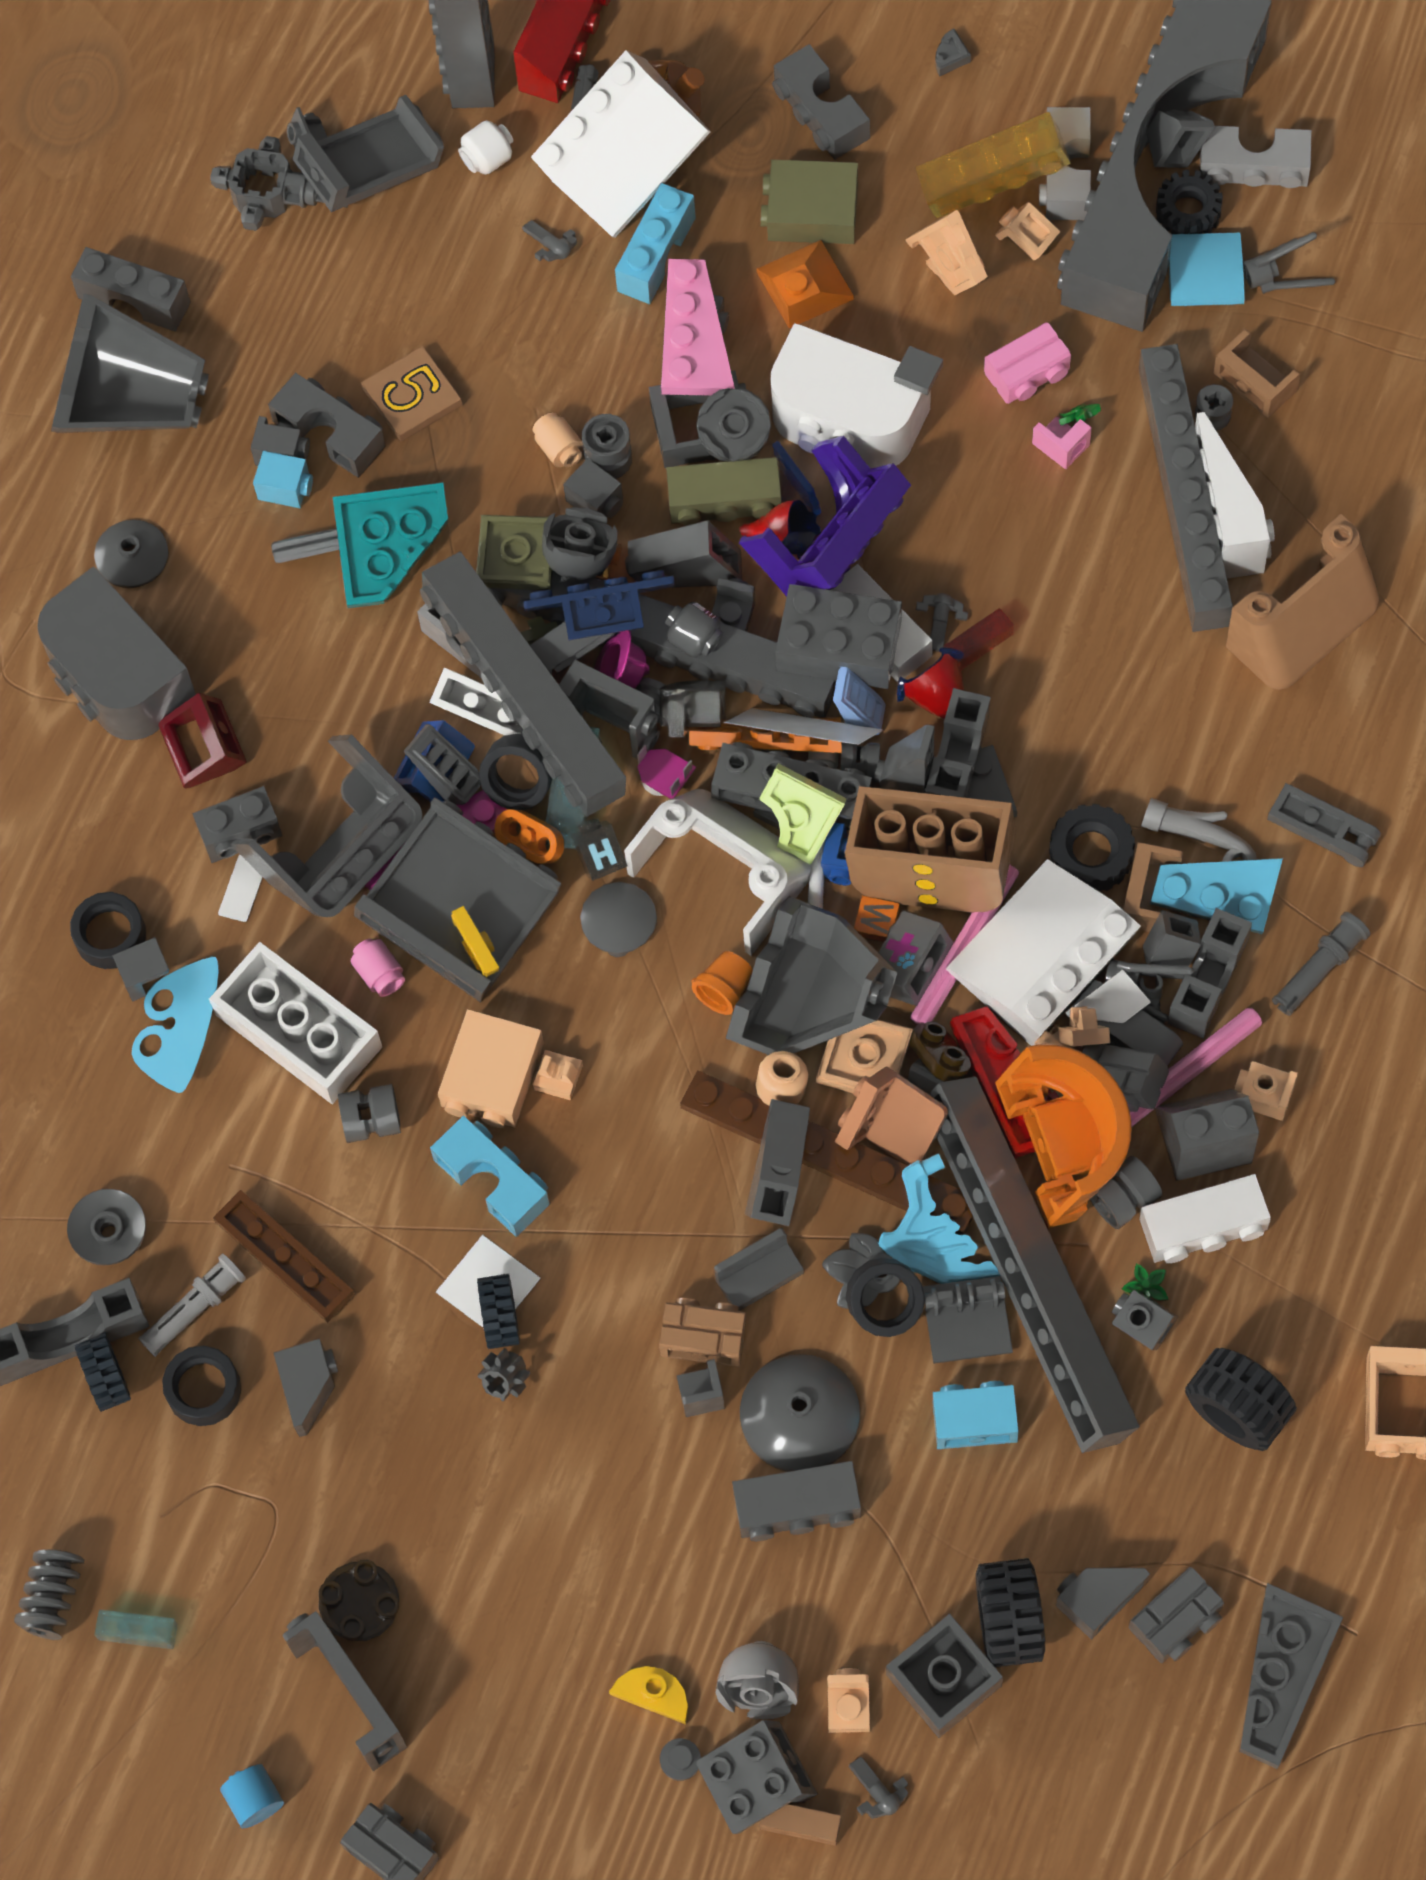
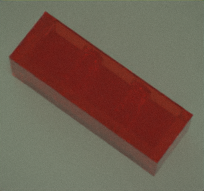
(982, 637)

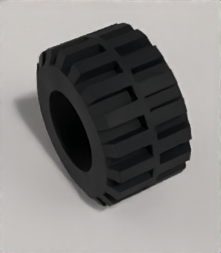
(1240, 1399)
(1010, 1612)

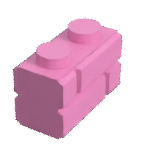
(1028, 364)

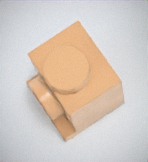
(1271, 1101)

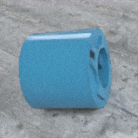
(251, 1796)

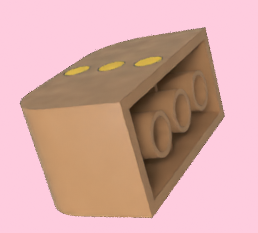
(930, 849)

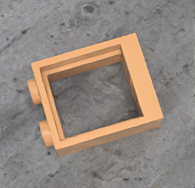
(1390, 1361)

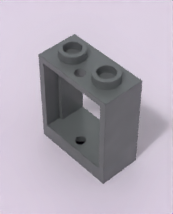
(678, 453)

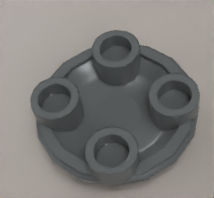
(618, 918)

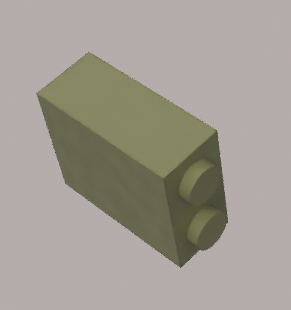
(810, 201)

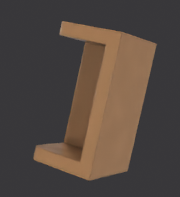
(1253, 376)
(1142, 882)

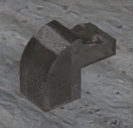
(692, 705)

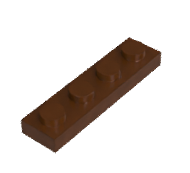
(284, 1256)

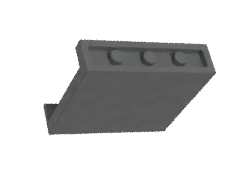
(450, 867)

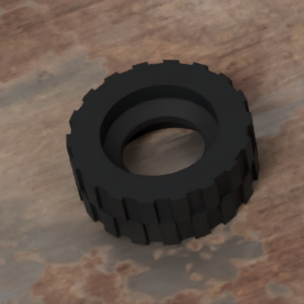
(1098, 820)

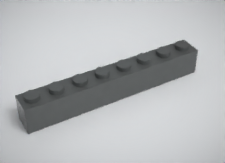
(1185, 488)
(523, 684)

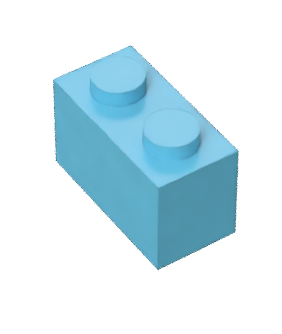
(975, 1415)

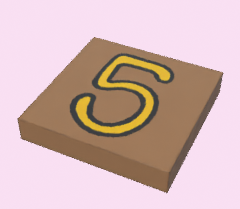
(411, 393)

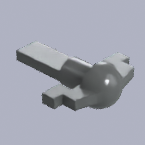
(558, 248)
(942, 604)
(886, 1802)

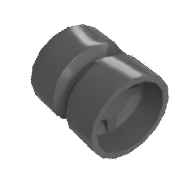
(608, 444)
(383, 1112)
(1128, 1189)

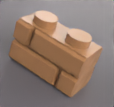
(703, 1332)

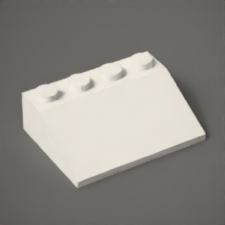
(621, 143)
(1043, 950)

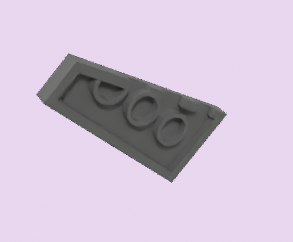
(1287, 1661)

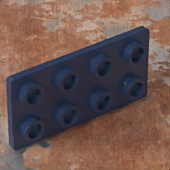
(601, 609)

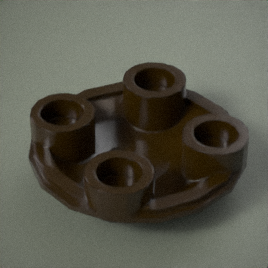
(358, 1601)

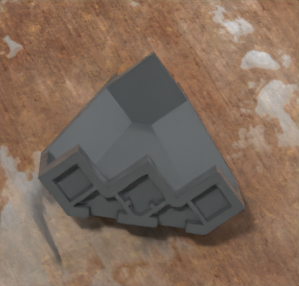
(810, 983)

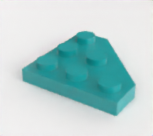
(385, 537)

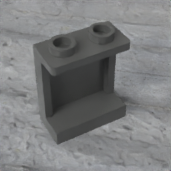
(613, 703)

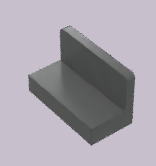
(758, 1270)

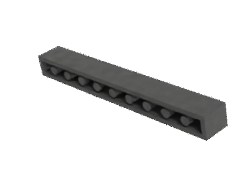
(739, 657)
(1032, 1268)

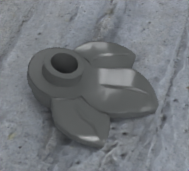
(844, 1263)

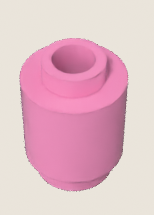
(377, 967)

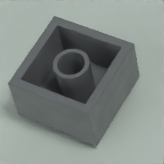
(944, 1675)

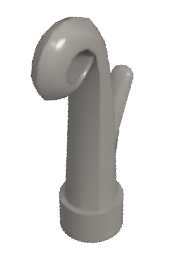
(1197, 826)

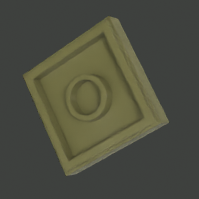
(512, 553)

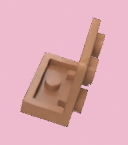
(892, 1117)

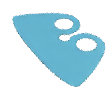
(192, 1013)

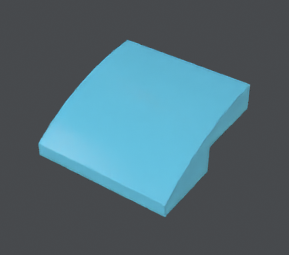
(1206, 269)

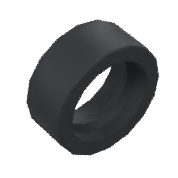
(503, 793)
(95, 906)
(893, 1326)
(186, 1360)

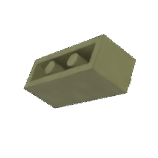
(723, 490)

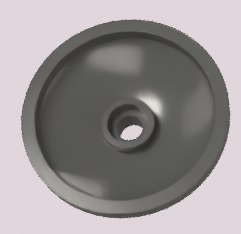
(806, 1437)

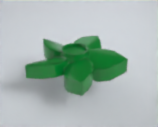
(1079, 412)
(1148, 1283)

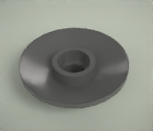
(132, 567)
(96, 1213)

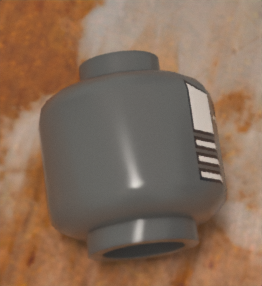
(693, 629)

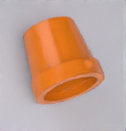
(723, 982)

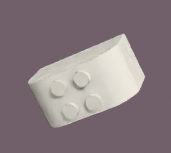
(838, 390)

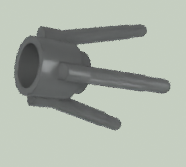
(1263, 268)
(1136, 971)

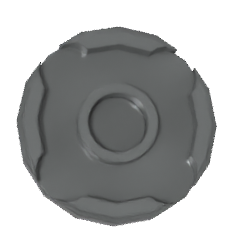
(733, 425)

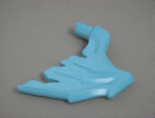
(930, 1242)

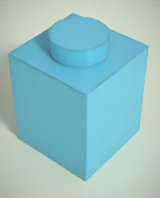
(282, 479)

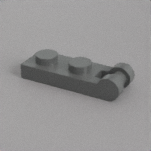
(1323, 824)

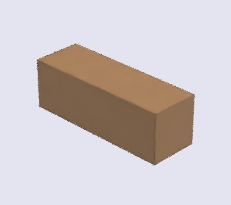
(804, 1824)

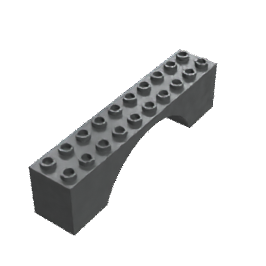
(1120, 246)

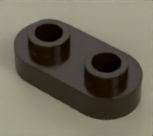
(939, 1052)

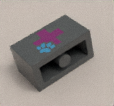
(915, 951)

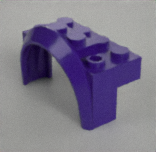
(862, 502)

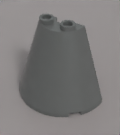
(126, 376)

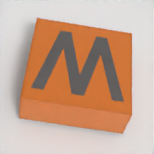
(876, 917)

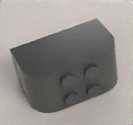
(111, 659)

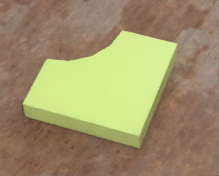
(803, 811)

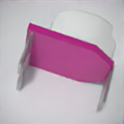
(663, 772)

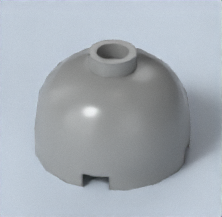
(758, 1680)

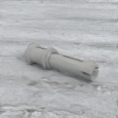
(206, 1292)

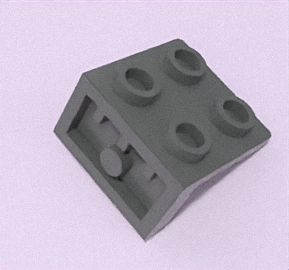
(755, 1775)

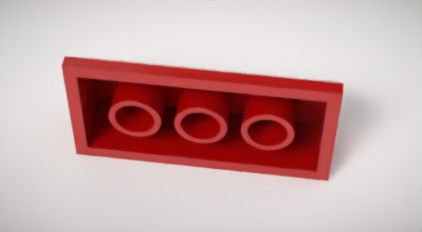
(554, 44)

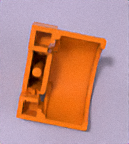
(1076, 1136)

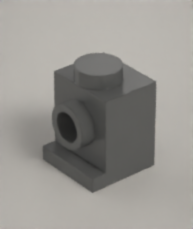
(278, 439)

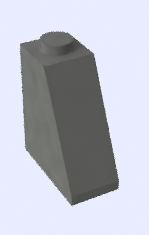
(692, 554)

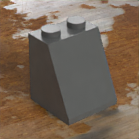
(1208, 1133)

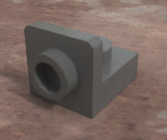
(734, 603)

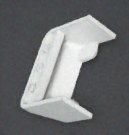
(773, 872)

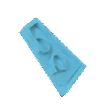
(1232, 886)

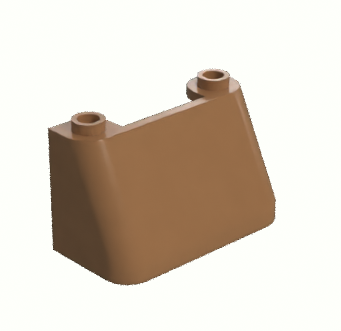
(1292, 637)

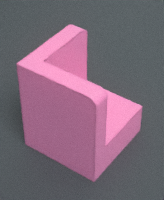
(1063, 442)

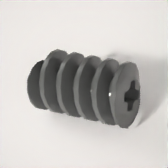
(46, 1592)

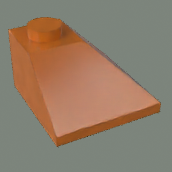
(805, 284)

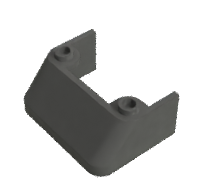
(356, 851)

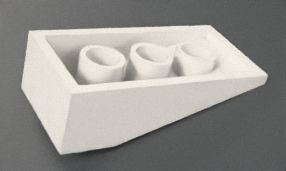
(1236, 509)

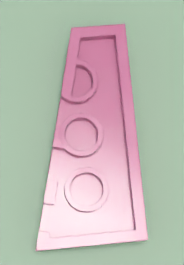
(693, 340)

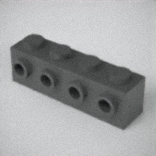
(745, 772)

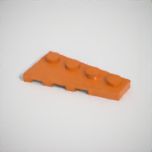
(712, 738)

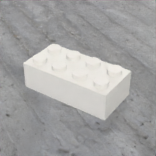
(296, 1022)

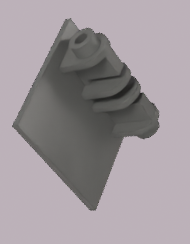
(967, 1319)

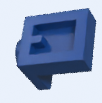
(833, 856)

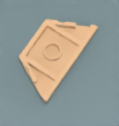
(950, 252)

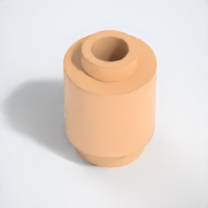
(558, 440)

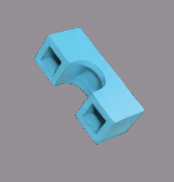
(645, 257)
(469, 1150)

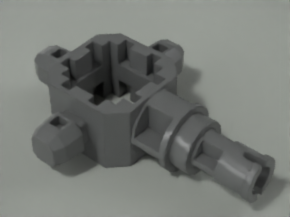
(291, 186)

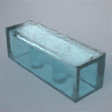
(136, 1629)

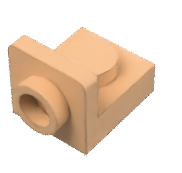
(1027, 229)
(848, 1701)

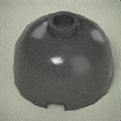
(578, 543)

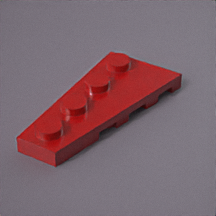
(991, 1054)

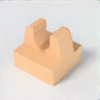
(1083, 1029)
(557, 1075)

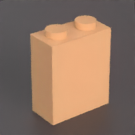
(490, 1069)

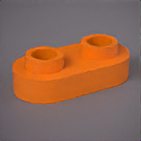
(531, 837)

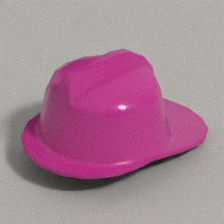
(623, 660)

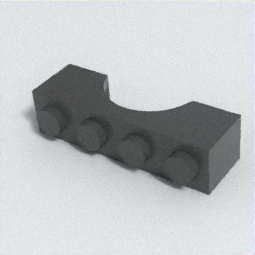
(37, 1346)

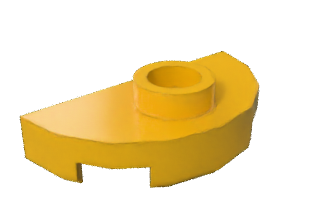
(475, 944)
(654, 1691)

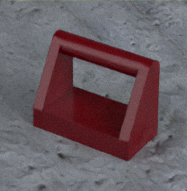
(216, 732)

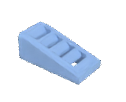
(857, 700)

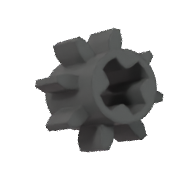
(504, 1374)

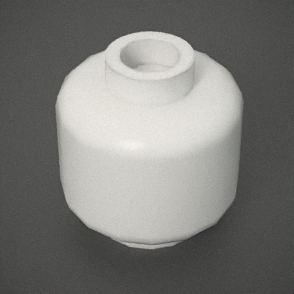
(486, 147)

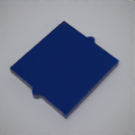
(796, 478)

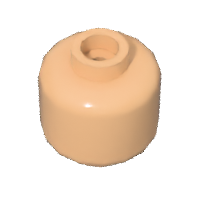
(782, 1078)

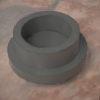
(679, 1759)

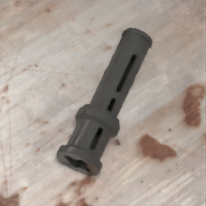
(1332, 951)

